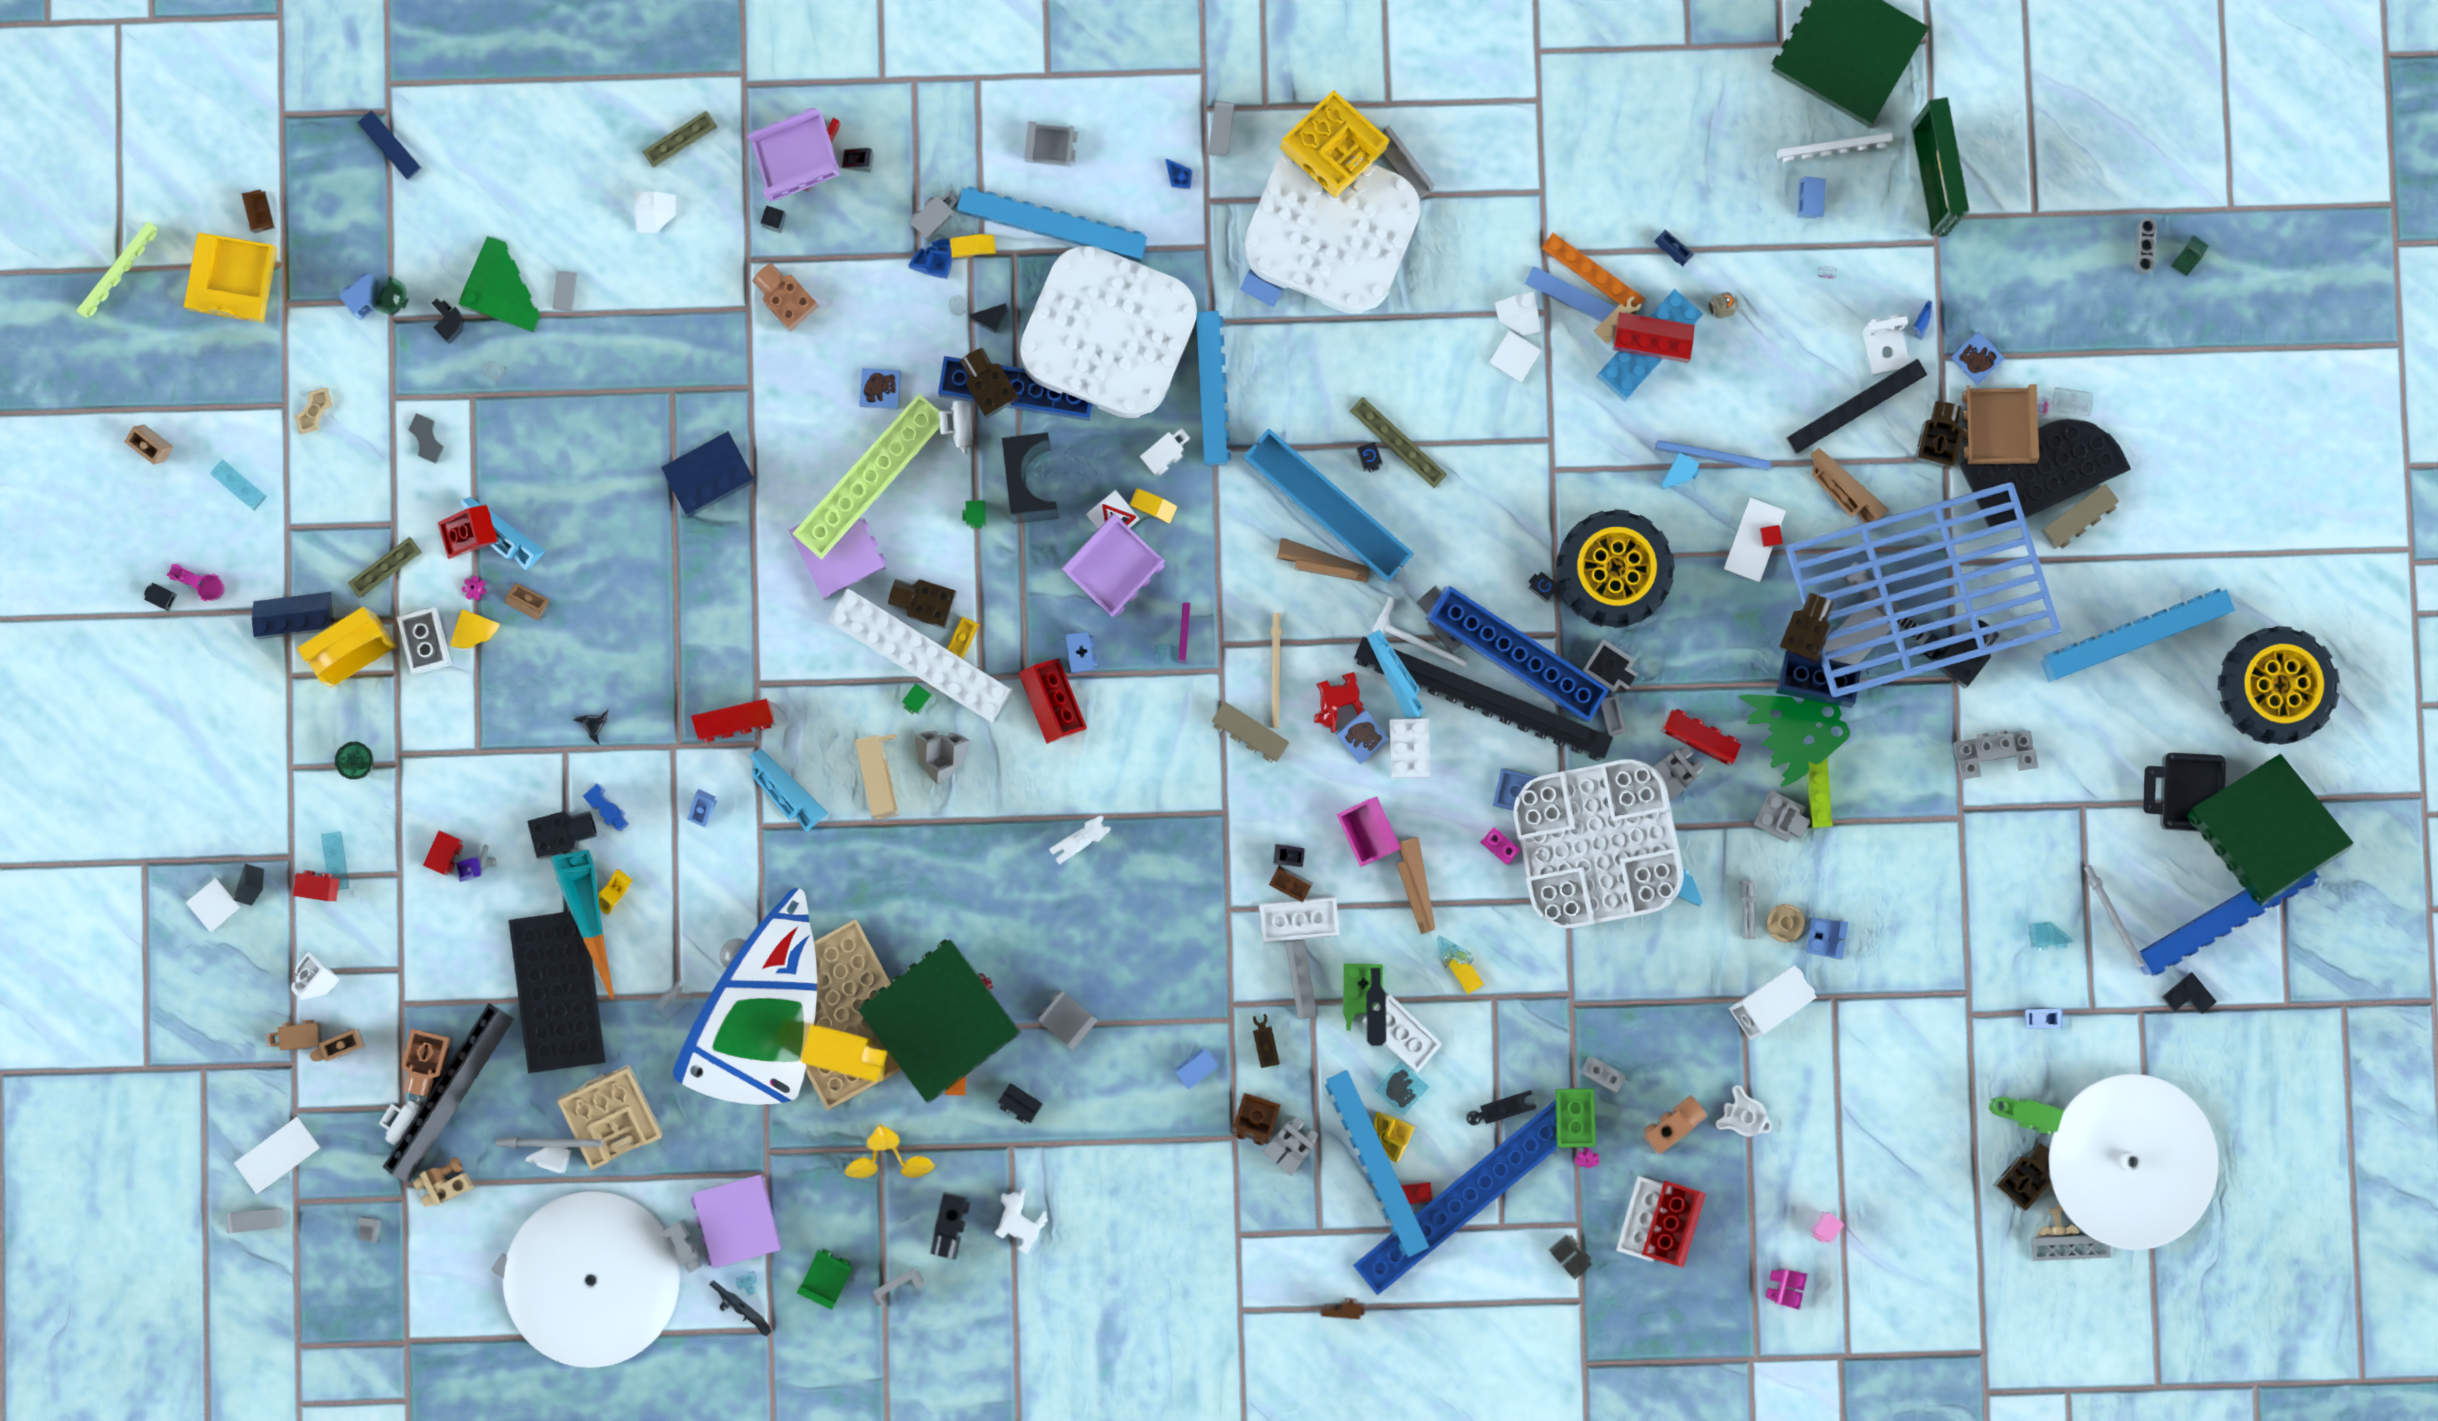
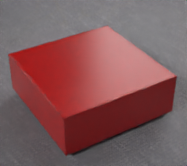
(1771, 536)

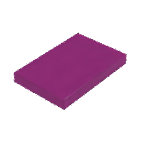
(1184, 633)

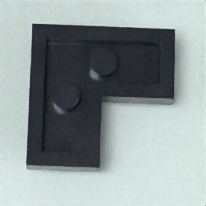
(2189, 990)

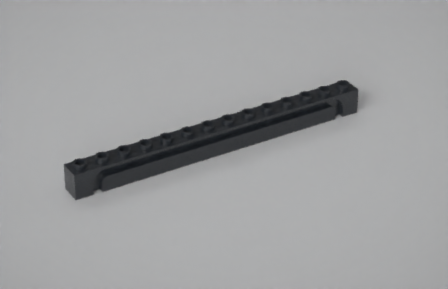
(1495, 704)

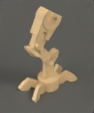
(2058, 1229)

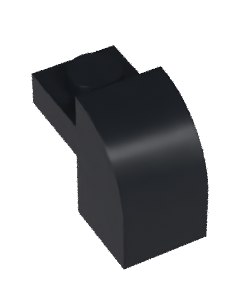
(451, 324)

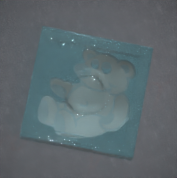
(1401, 1088)

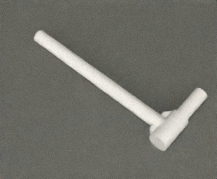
(1383, 624)

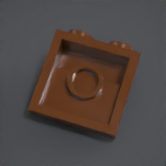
(1255, 1119)
(1348, 1309)

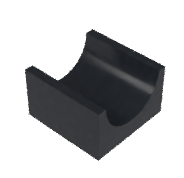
(1018, 455)

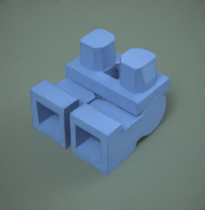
(1825, 937)

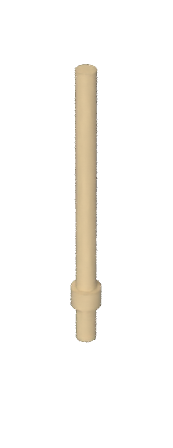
(1275, 632)

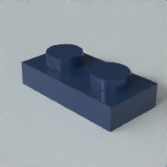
(1674, 248)

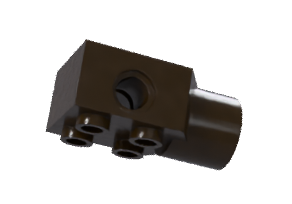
(988, 383)
(1940, 436)
(923, 601)
(1808, 629)
(2026, 1178)

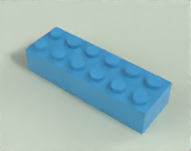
(1628, 370)

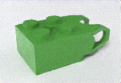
(1353, 996)
(2029, 1114)

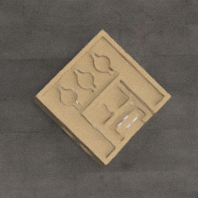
(877, 776)
(610, 1110)

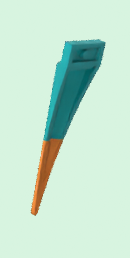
(578, 885)

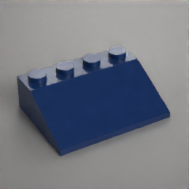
(708, 474)

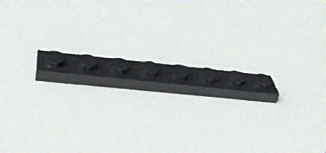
(1856, 406)

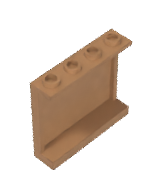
(2001, 425)

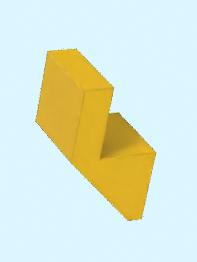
(972, 245)
(1153, 505)
(613, 891)

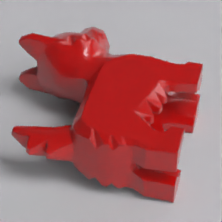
(1337, 696)

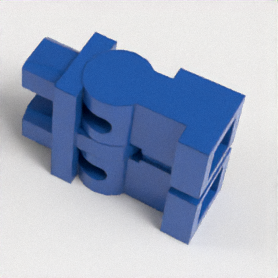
(607, 810)

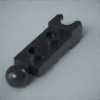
(1501, 1109)

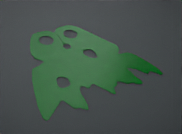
(1792, 727)

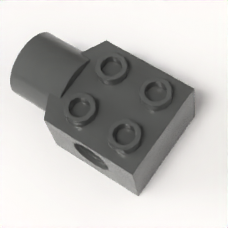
(1426, 603)

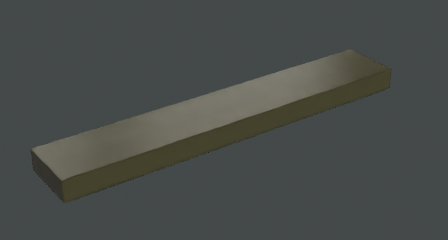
(1398, 442)

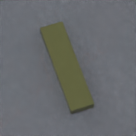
(679, 139)
(384, 567)

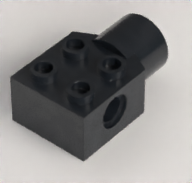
(1966, 671)
(560, 832)
(946, 1231)

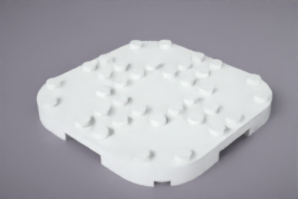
(1328, 245)
(1108, 331)
(1598, 843)

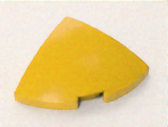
(472, 630)
(1393, 1134)

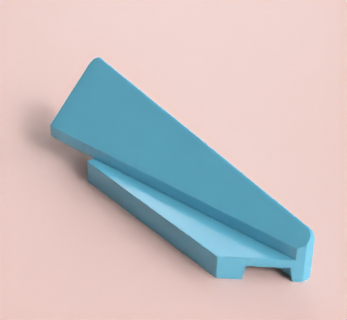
(510, 541)
(1398, 677)
(786, 792)

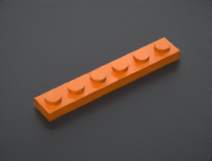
(1591, 272)

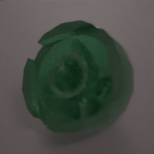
(392, 297)
(354, 760)

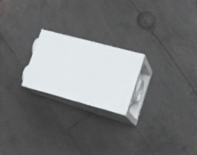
(1773, 1002)

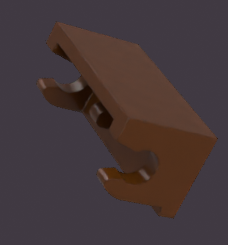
(258, 211)
(1290, 883)

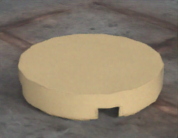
(1785, 923)

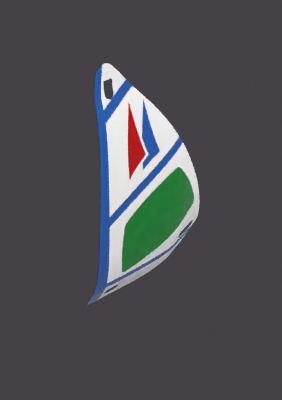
(757, 1014)

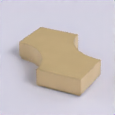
(309, 418)

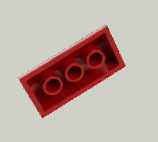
(1654, 337)
(1052, 700)
(732, 720)
(1701, 737)
(1673, 1224)

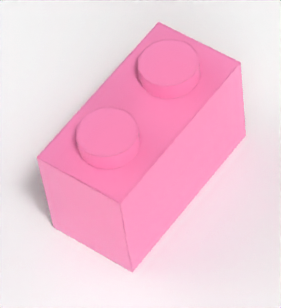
(1826, 1227)

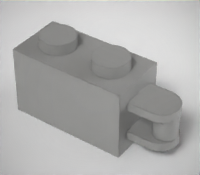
(933, 215)

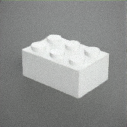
(424, 641)
(1409, 748)

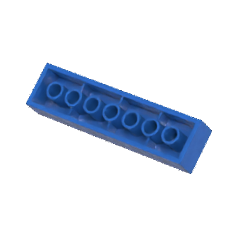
(1031, 395)

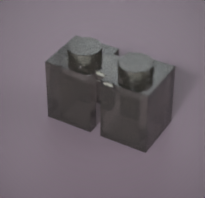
(1576, 1264)

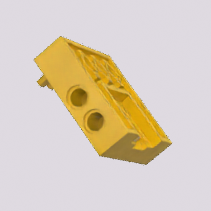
(1334, 144)
(230, 277)

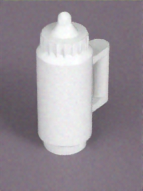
(961, 424)
(402, 1121)

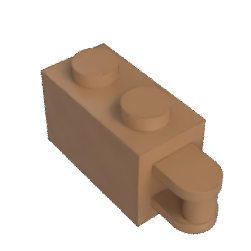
(296, 1036)
(338, 1046)

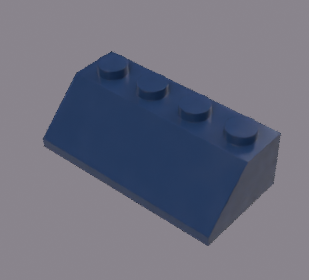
(292, 615)
(1808, 681)

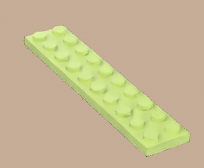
(869, 477)

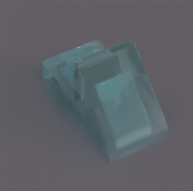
(1449, 950)

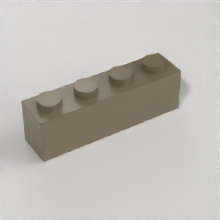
(2078, 517)
(1250, 732)

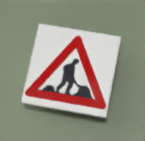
(1112, 504)

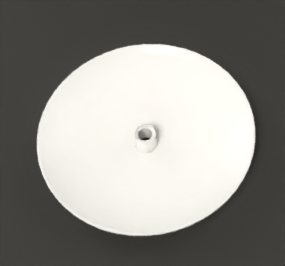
(2171, 1167)
(632, 1272)

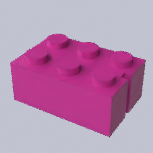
(1368, 831)

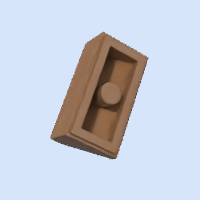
(526, 601)

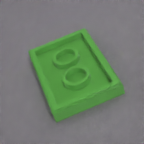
(1575, 1117)

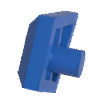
(1179, 175)

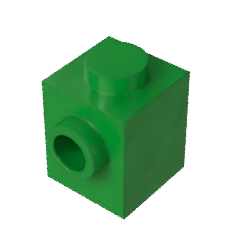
(975, 514)

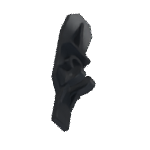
(1376, 1019)
(741, 1308)

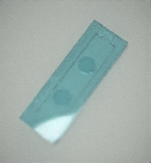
(238, 484)
(335, 858)

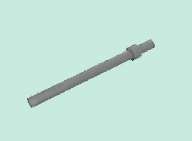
(2096, 884)
(516, 1142)

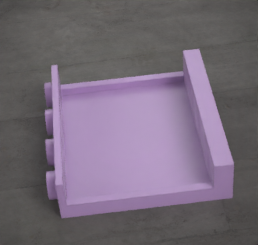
(794, 154)
(846, 563)
(1113, 565)
(736, 1221)

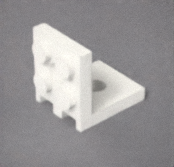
(1882, 335)

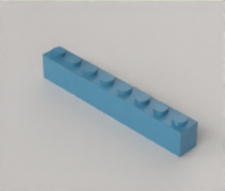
(1211, 388)

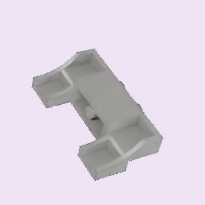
(1995, 747)

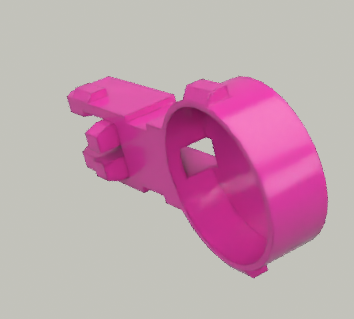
(210, 589)

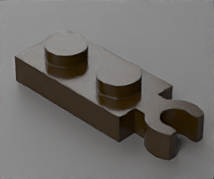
(1265, 1044)

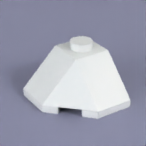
(653, 210)
(1519, 314)
(313, 978)
(551, 1158)

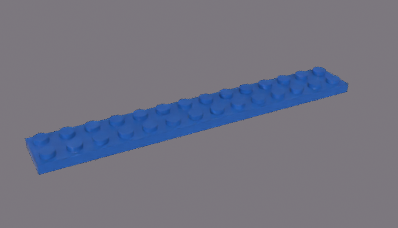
(1465, 1198)

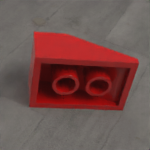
(467, 531)

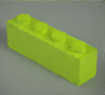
(1819, 795)

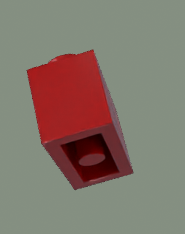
(443, 853)
(316, 886)

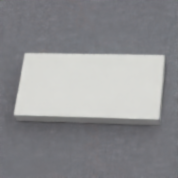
(1747, 552)
(1857, 637)
(1299, 920)
(1407, 1036)
(277, 1155)
(1639, 1217)

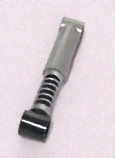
(1906, 623)

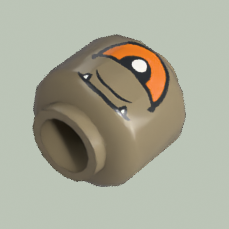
(1723, 305)

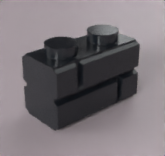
(1019, 1103)

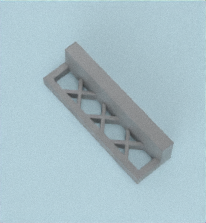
(1405, 164)
(1301, 979)
(2065, 1240)

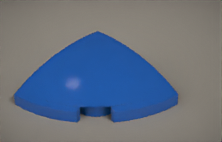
(934, 260)
(1923, 320)

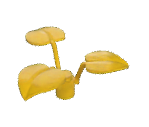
(883, 1139)

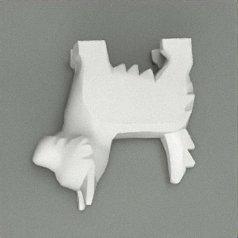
(1079, 840)
(1016, 1224)

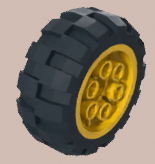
(1580, 585)
(2263, 720)

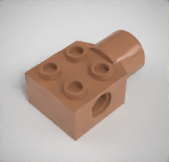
(784, 296)
(424, 1060)
(1679, 1122)

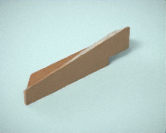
(1846, 489)
(1320, 562)
(1415, 883)

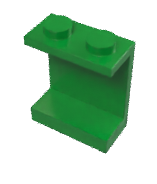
(825, 1279)

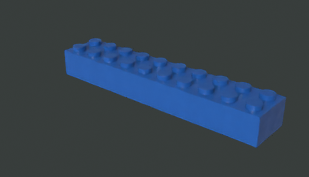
(1517, 654)
(2207, 926)

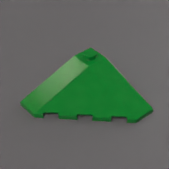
(497, 290)

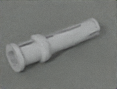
(1748, 933)

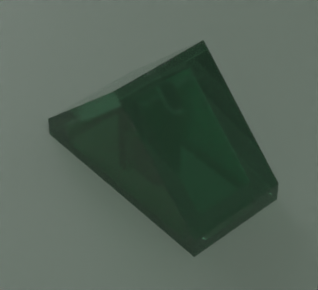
(2190, 255)

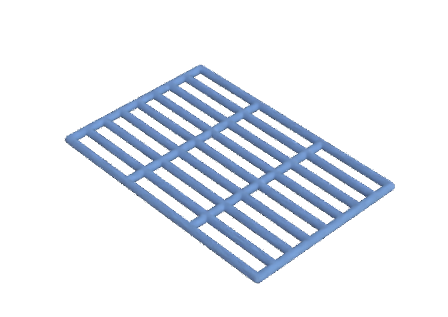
(1959, 579)

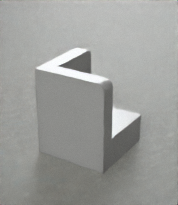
(369, 1229)

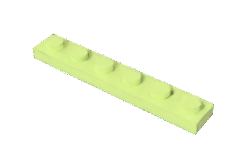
(113, 275)

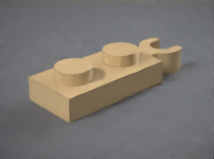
(1607, 328)

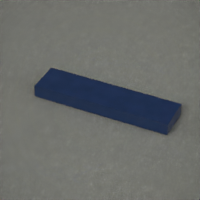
(389, 145)

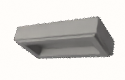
(564, 291)
(1612, 716)

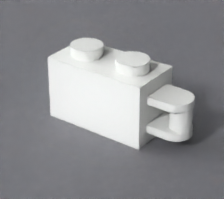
(1164, 452)

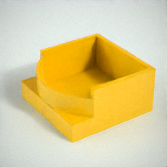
(347, 647)
(843, 1053)

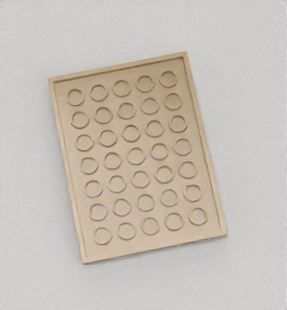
(845, 978)

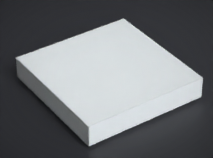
(1515, 356)
(213, 905)

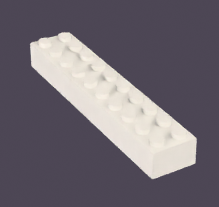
(920, 655)

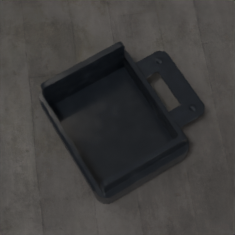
(2184, 784)

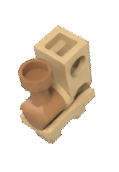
(438, 1186)

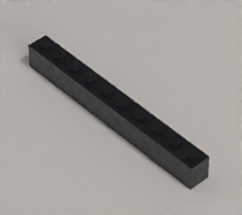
(448, 1093)

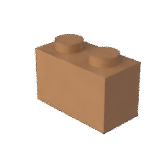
(148, 444)

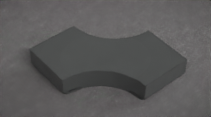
(423, 430)

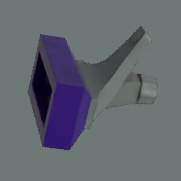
(473, 867)

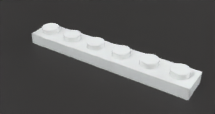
(1842, 146)

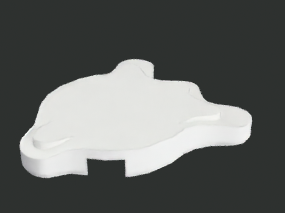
(1744, 1116)

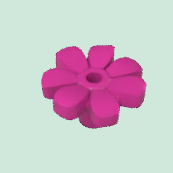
(477, 588)
(1587, 1158)

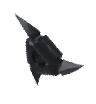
(586, 720)

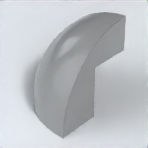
(940, 753)

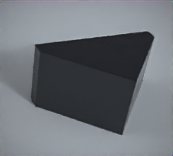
(858, 159)
(990, 318)
(1288, 855)
(249, 885)

